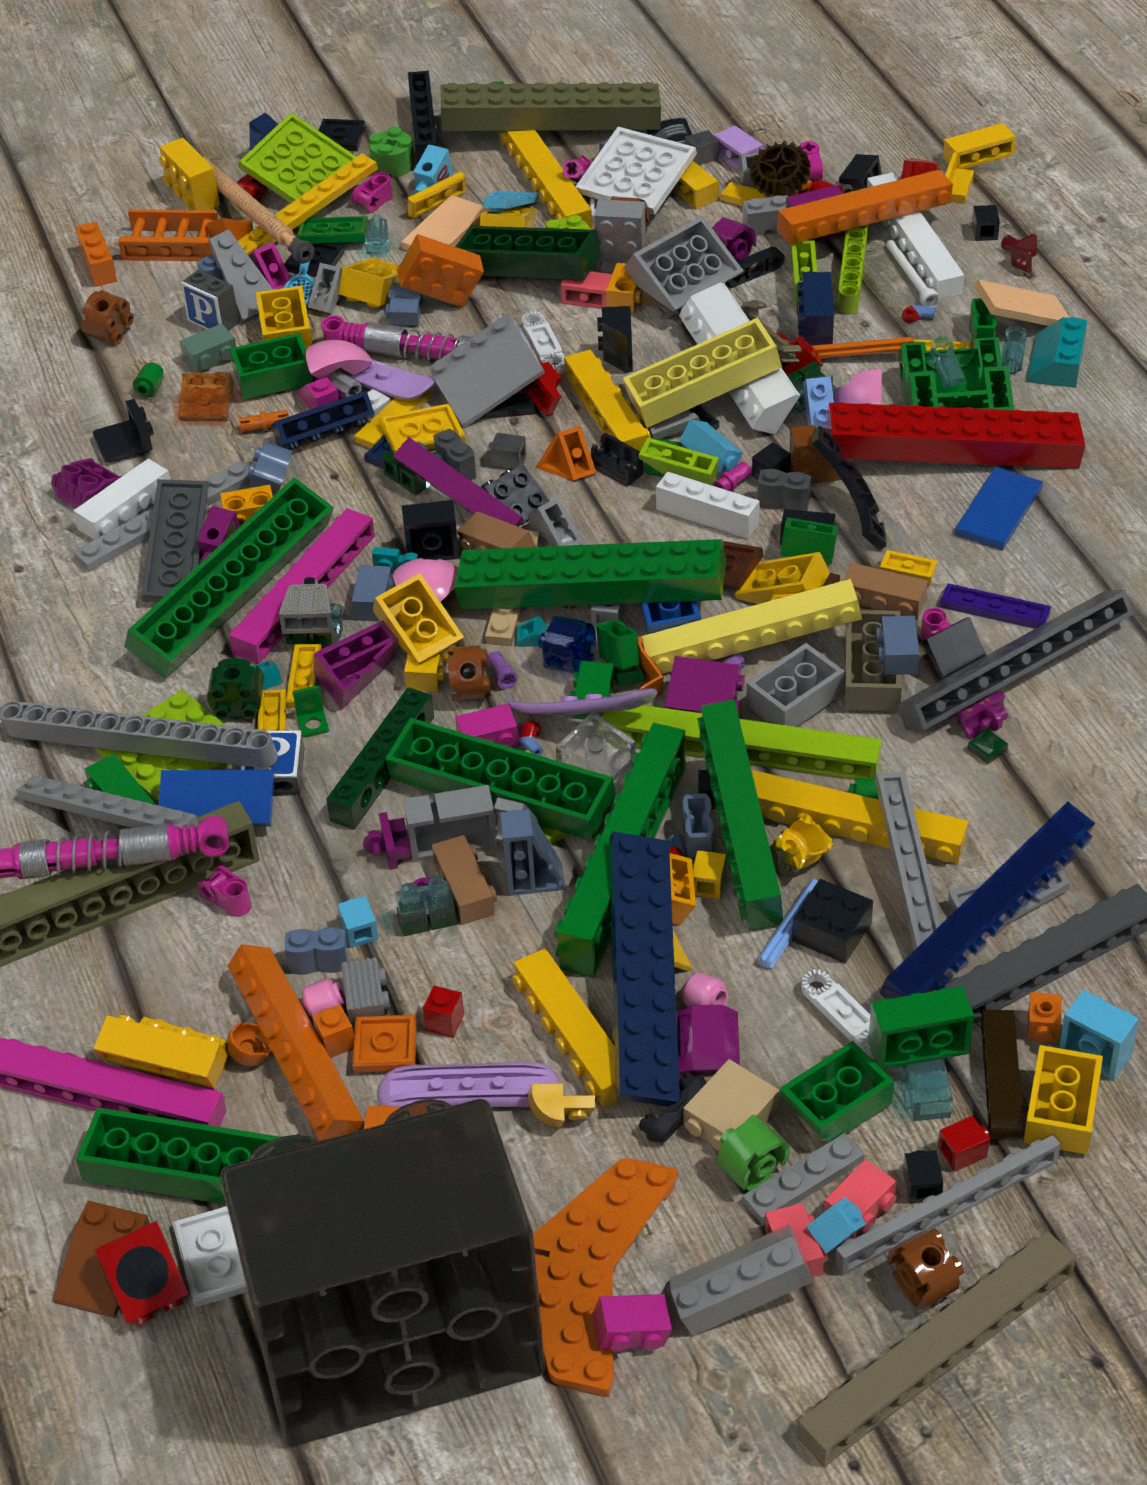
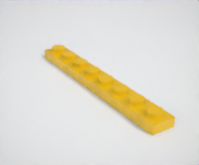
(313, 200)

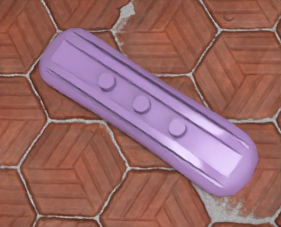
(393, 381)
(593, 702)
(459, 1083)

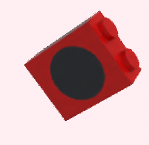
(141, 1273)

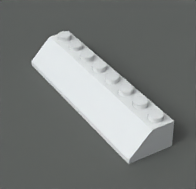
(762, 401)

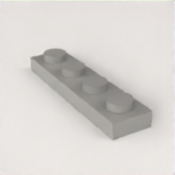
(804, 1177)

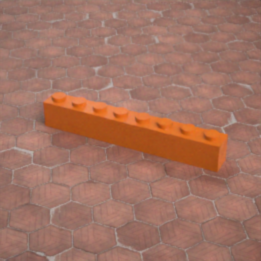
(864, 206)
(294, 1043)

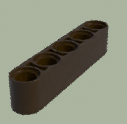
(1001, 1075)

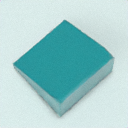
(530, 631)
(271, 673)

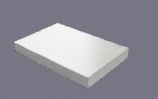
(210, 1256)

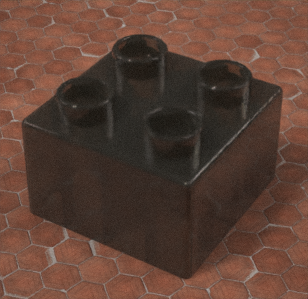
(387, 1267)

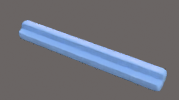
(783, 934)

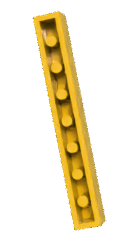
(545, 175)
(854, 815)

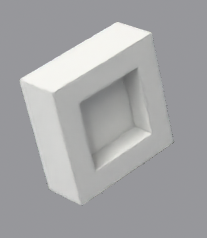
(378, 401)

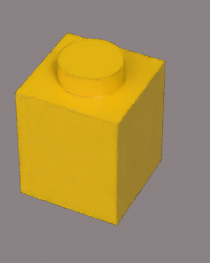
(709, 874)

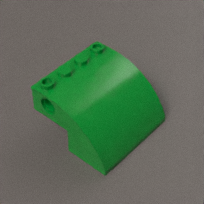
(985, 381)

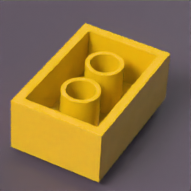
(189, 175)
(284, 313)
(1064, 1098)

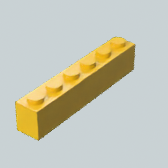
(604, 399)
(570, 1023)

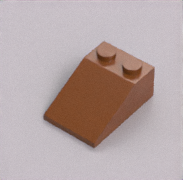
(81, 1277)

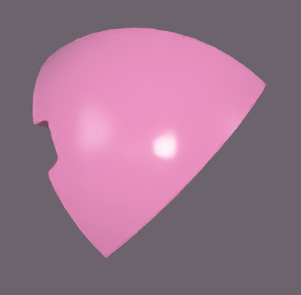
(332, 354)
(863, 388)
(437, 573)

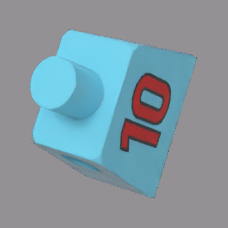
(432, 167)

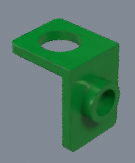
(310, 707)

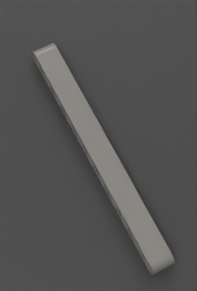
(139, 734)

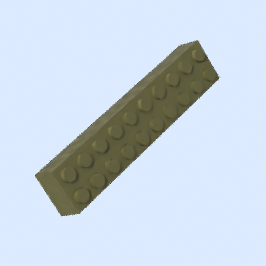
(550, 106)
(84, 900)

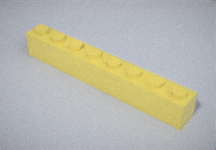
(755, 625)

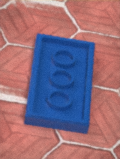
(998, 508)
(209, 790)

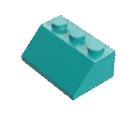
(1058, 353)

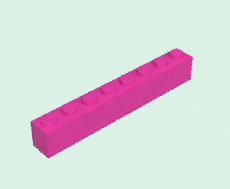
(323, 561)
(101, 1085)

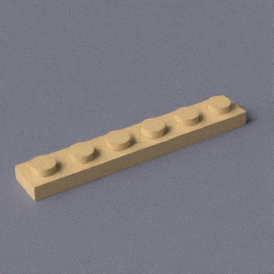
(504, 621)

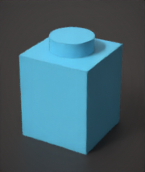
(358, 921)
(836, 1224)

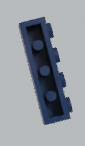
(322, 419)

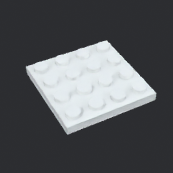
(636, 167)

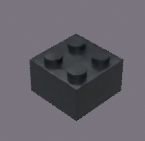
(431, 530)
(832, 920)

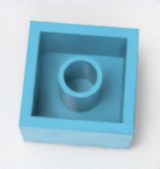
(1100, 1030)

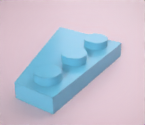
(500, 200)

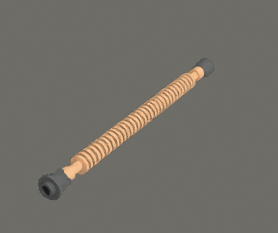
(301, 250)

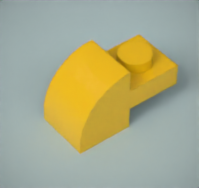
(551, 1106)

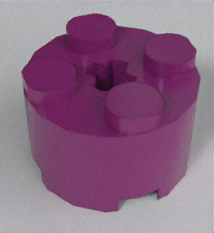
(736, 237)

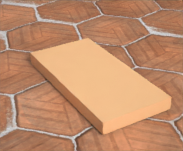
(447, 222)
(1020, 303)

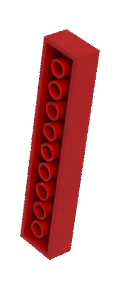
(956, 435)

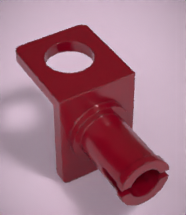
(1021, 251)

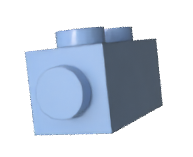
(817, 397)

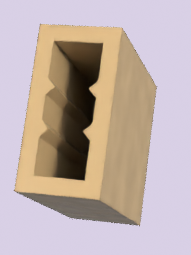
(728, 1102)

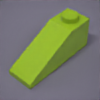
(680, 461)

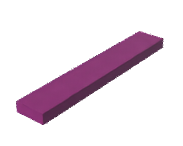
(453, 483)

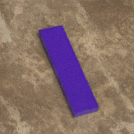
(995, 606)

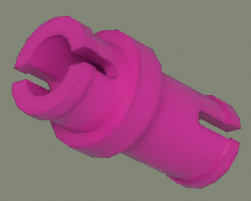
(729, 480)

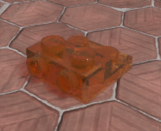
(205, 396)

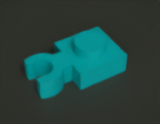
(390, 557)

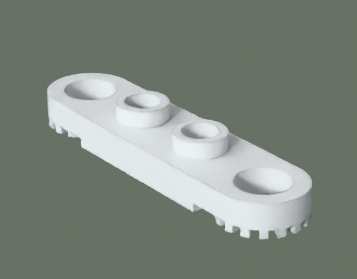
(543, 340)
(839, 1008)

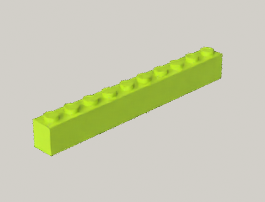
(767, 742)

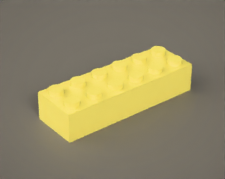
(702, 372)

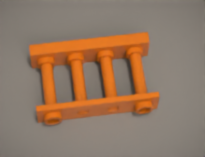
(167, 248)

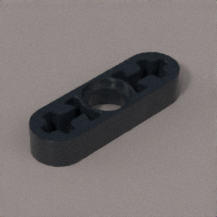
(768, 261)

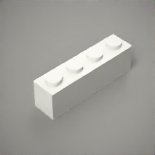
(120, 500)
(707, 505)

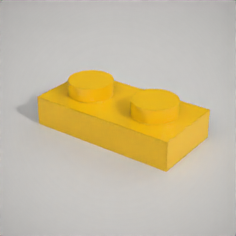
(909, 565)

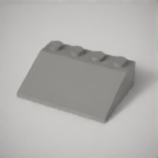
(682, 264)
(486, 369)

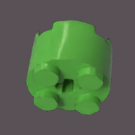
(392, 151)
(751, 1153)

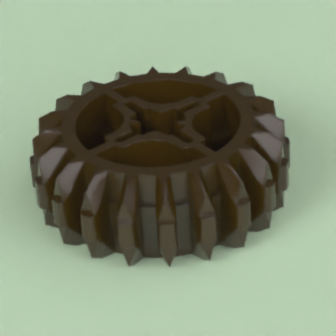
(784, 164)

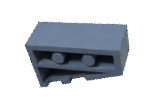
(528, 856)

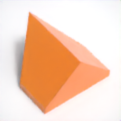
(238, 228)
(568, 455)

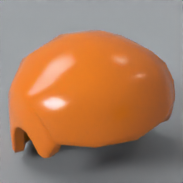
(247, 1044)

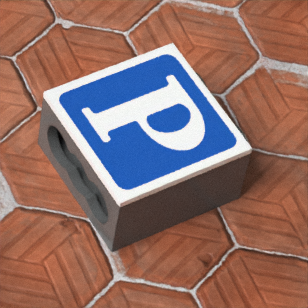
(209, 301)
(289, 764)

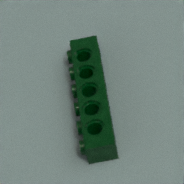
(369, 772)

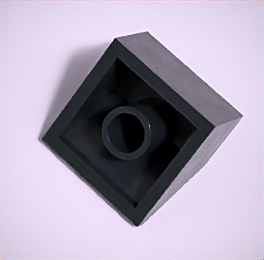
(616, 337)

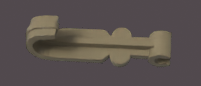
(785, 351)

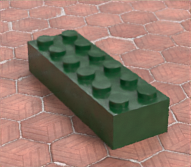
(533, 251)

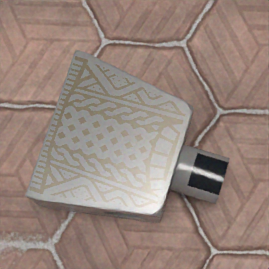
(306, 609)

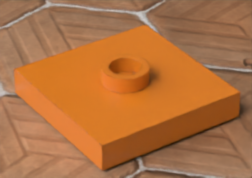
(384, 1042)

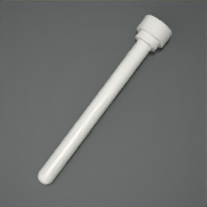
(928, 296)

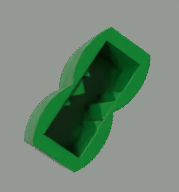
(981, 322)
(618, 644)

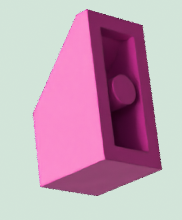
(270, 265)
(318, 393)

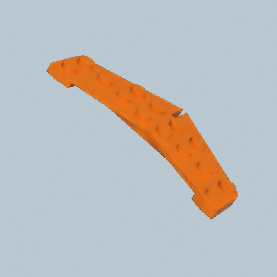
(577, 1266)

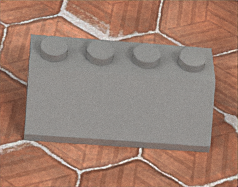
(740, 1280)

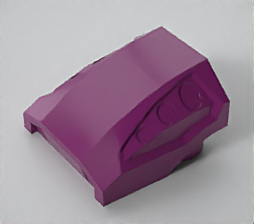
(81, 481)
(707, 1038)

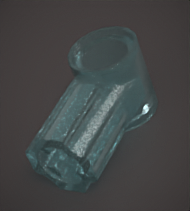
(377, 236)
(1014, 348)
(946, 363)

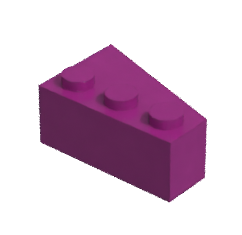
(354, 662)

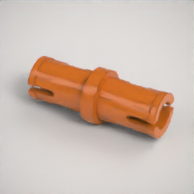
(261, 421)

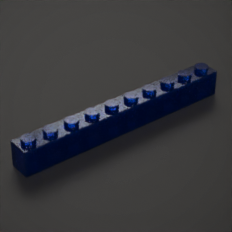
(991, 904)

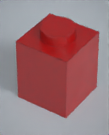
(443, 1011)
(963, 1143)

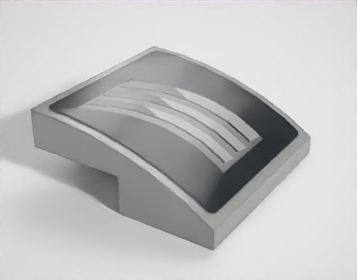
(673, 129)

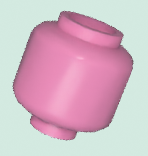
(704, 990)
(321, 996)

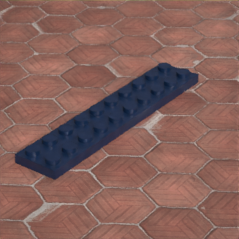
(643, 971)

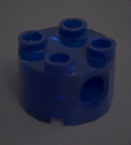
(567, 644)

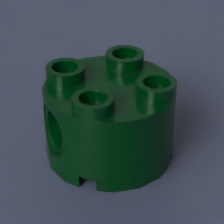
(235, 689)

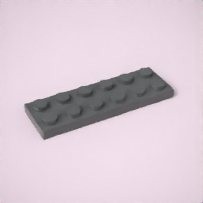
(173, 537)

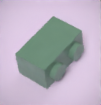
(207, 348)

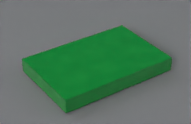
(334, 229)

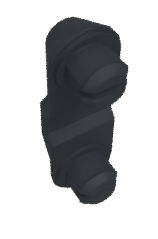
(664, 1126)

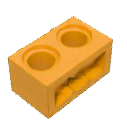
(622, 289)
(246, 501)

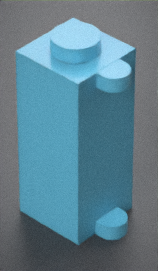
(705, 439)

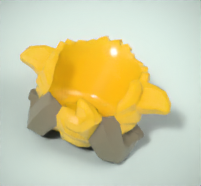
(800, 845)

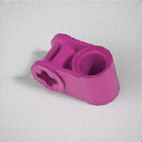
(816, 168)
(373, 192)
(226, 891)

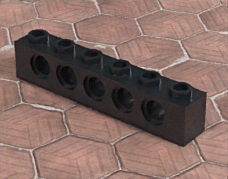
(422, 111)

